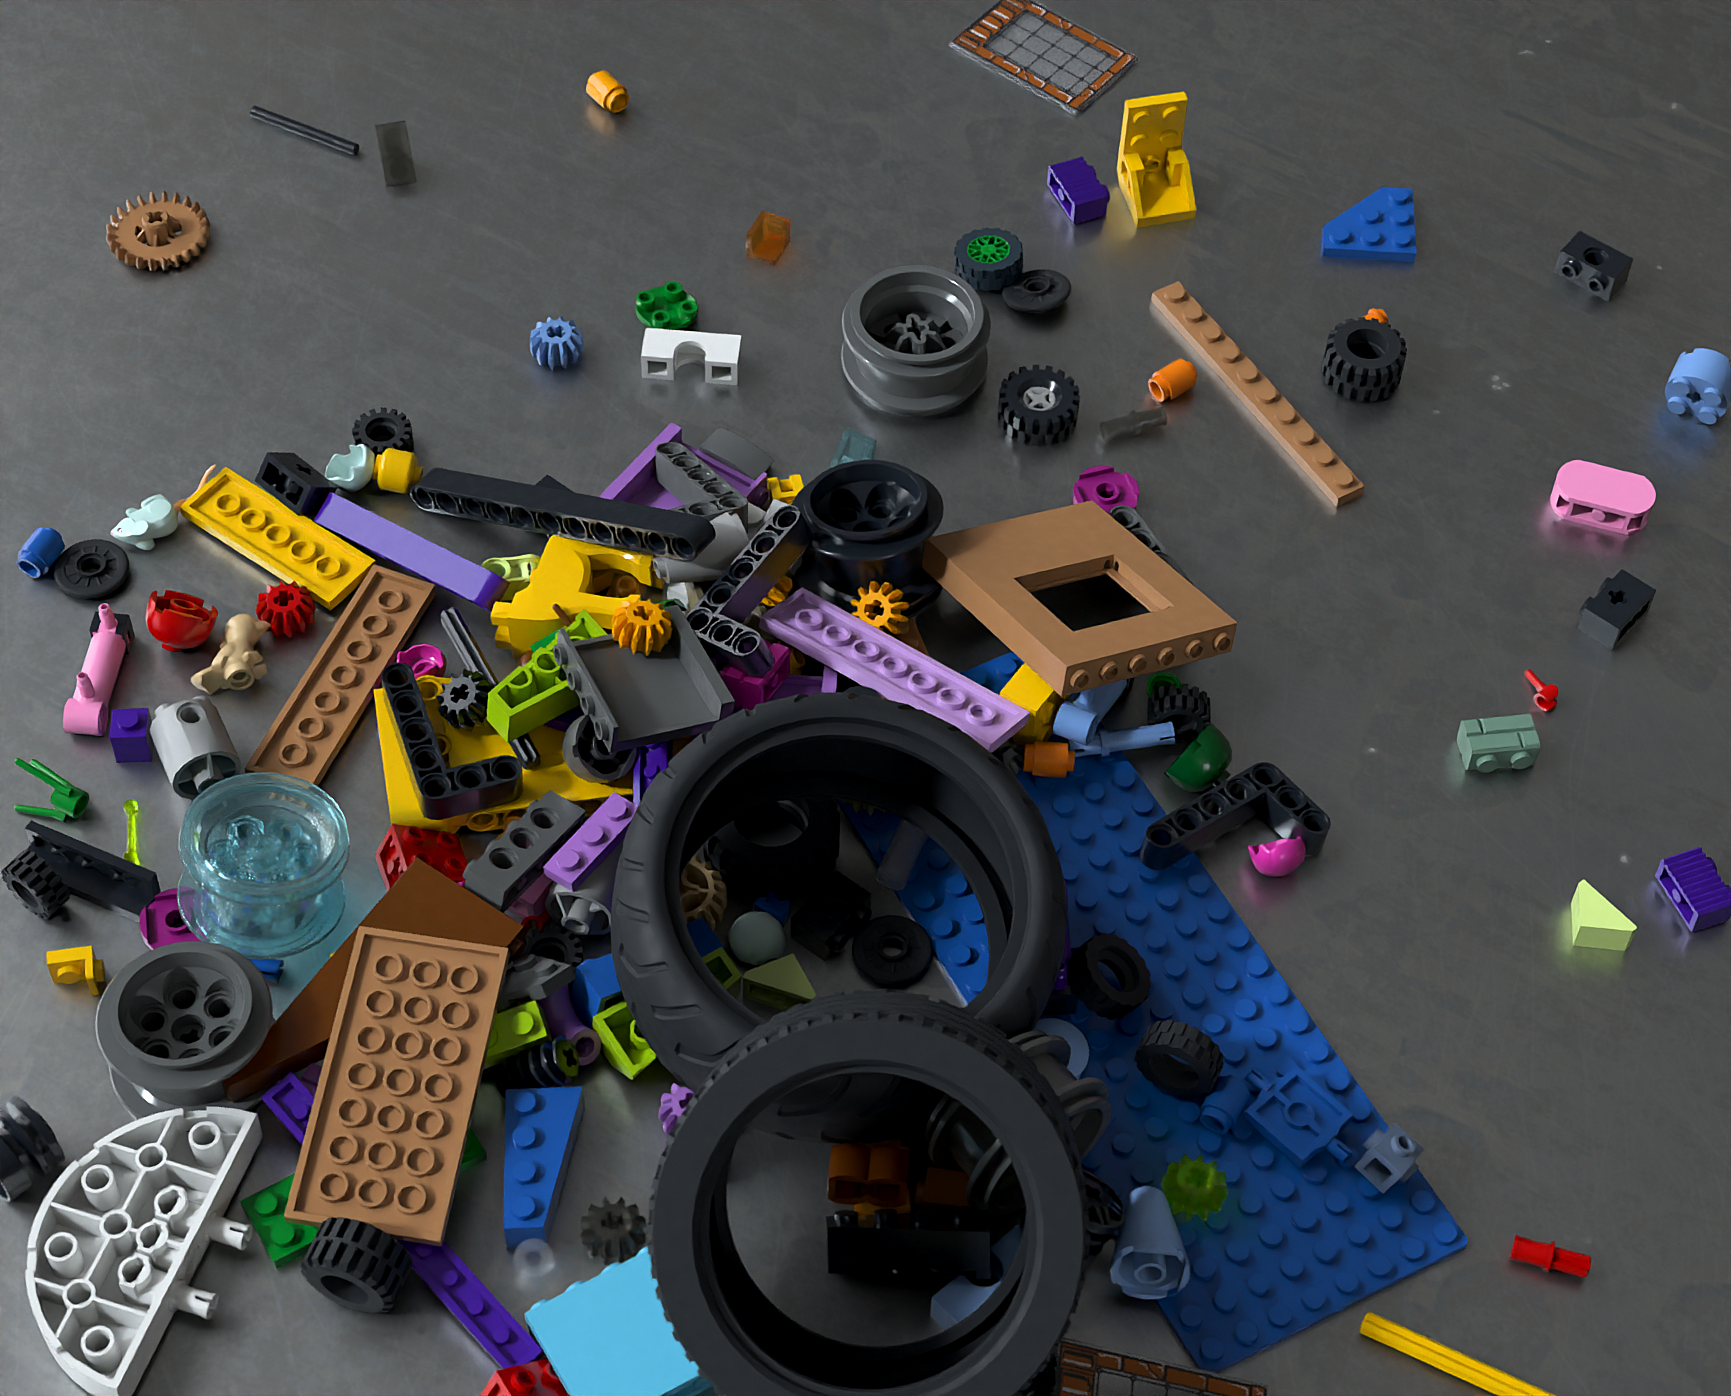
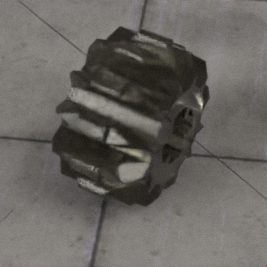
(617, 1217)

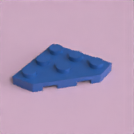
(1374, 228)

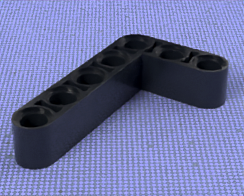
(742, 586)
(493, 779)
(1255, 791)

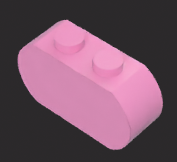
(1602, 497)

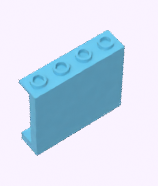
(613, 1336)

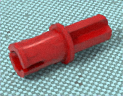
(1549, 1256)

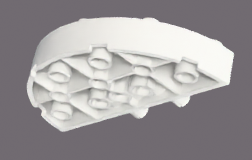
(127, 1235)

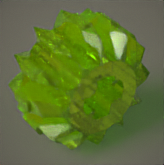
(1208, 1184)

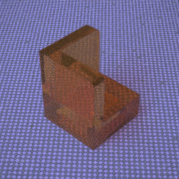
(768, 238)

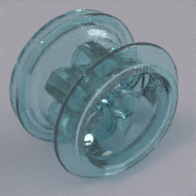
(263, 865)

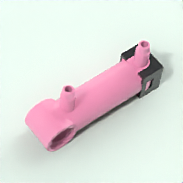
(111, 639)

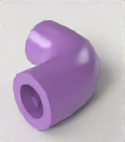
(564, 1021)

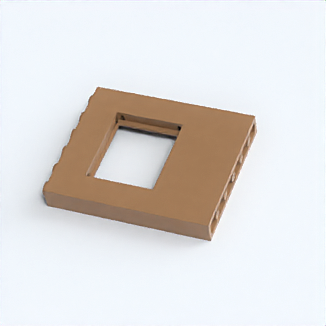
(1063, 547)

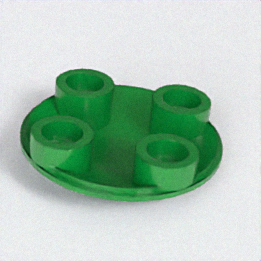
(666, 307)

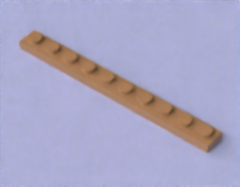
(1258, 394)

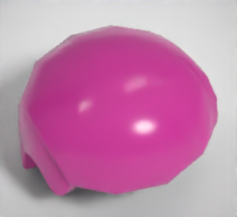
(424, 660)
(1278, 857)

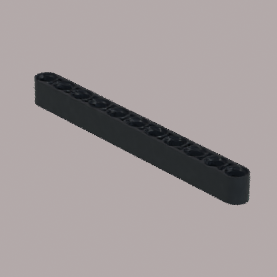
(564, 514)

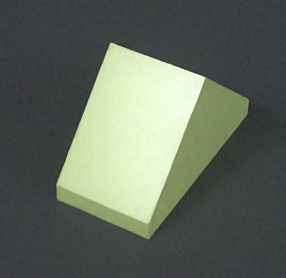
(1598, 922)
(778, 984)

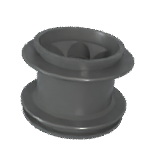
(193, 1052)

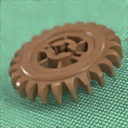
(157, 227)

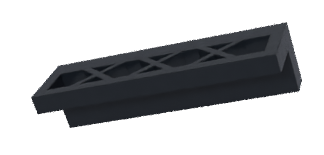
(94, 872)

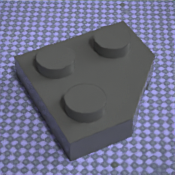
(533, 978)

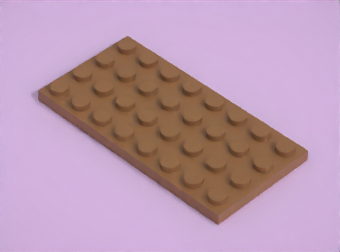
(399, 1084)

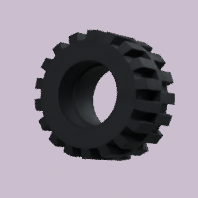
(1364, 359)
(356, 1265)

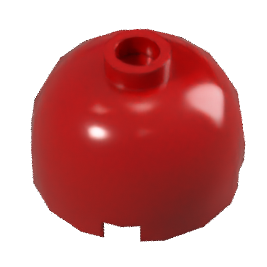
(179, 620)

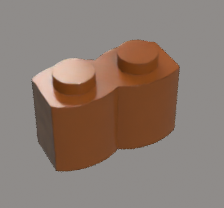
(868, 1175)

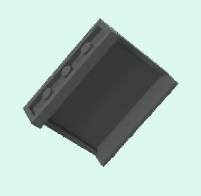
(645, 697)

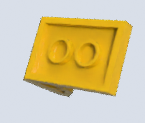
(1152, 160)

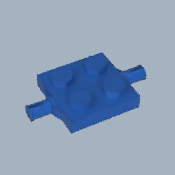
(1298, 1116)

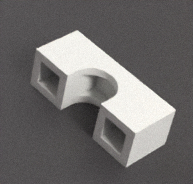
(668, 349)

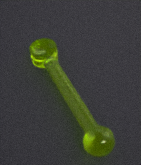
(130, 808)

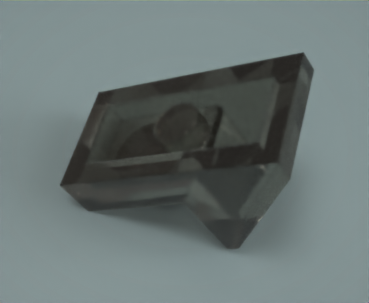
(395, 153)

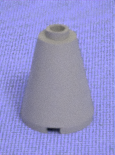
(713, 560)

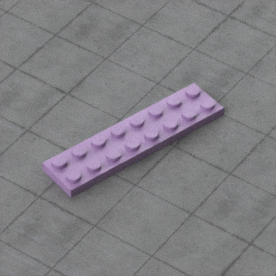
(892, 667)

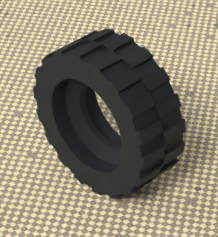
(1094, 989)
(1186, 1043)

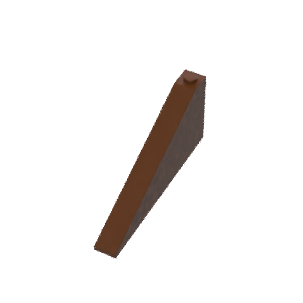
(417, 904)

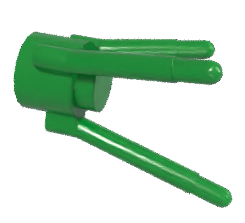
(66, 798)

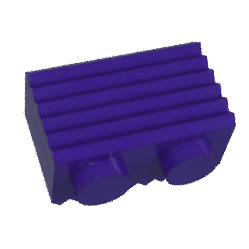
(1078, 190)
(1695, 889)

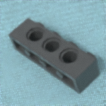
(520, 854)

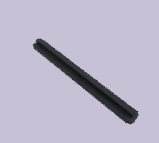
(475, 661)

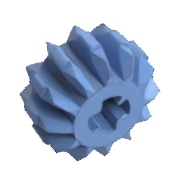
(556, 342)

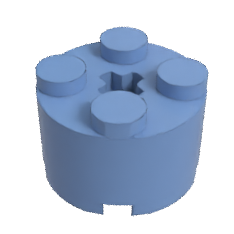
(1700, 385)

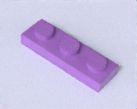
(591, 843)

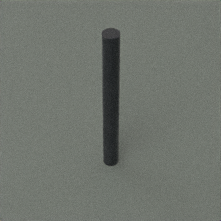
(304, 130)

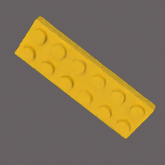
(277, 537)

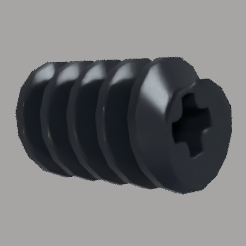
(542, 1066)

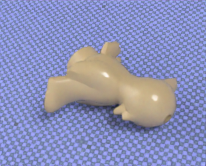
(236, 661)

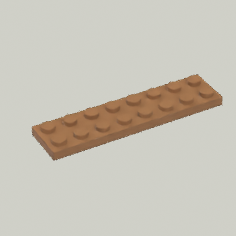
(343, 676)

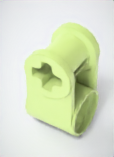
(514, 571)

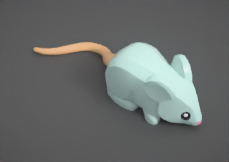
(154, 520)

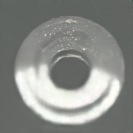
(533, 1271)

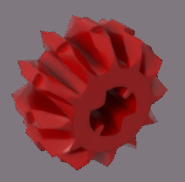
(286, 608)

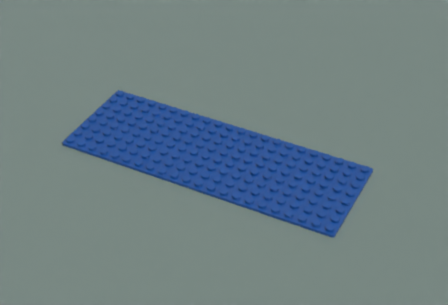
(1287, 1236)

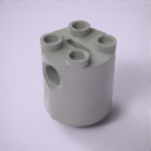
(193, 745)
(589, 906)

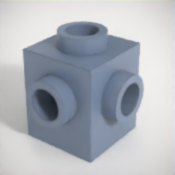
(1395, 1153)

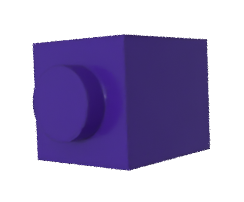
(131, 735)

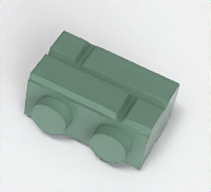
(1498, 742)

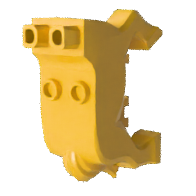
(569, 577)

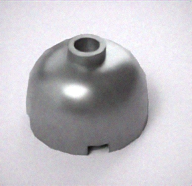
(590, 757)

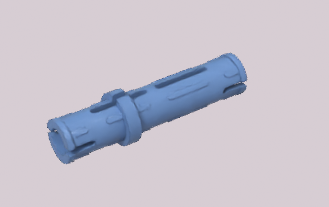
(1125, 739)

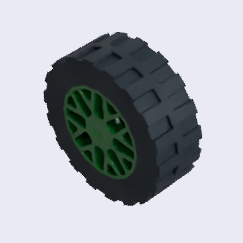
(989, 258)

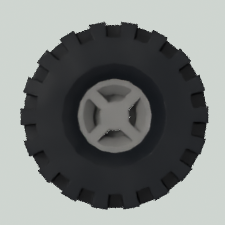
(1038, 405)

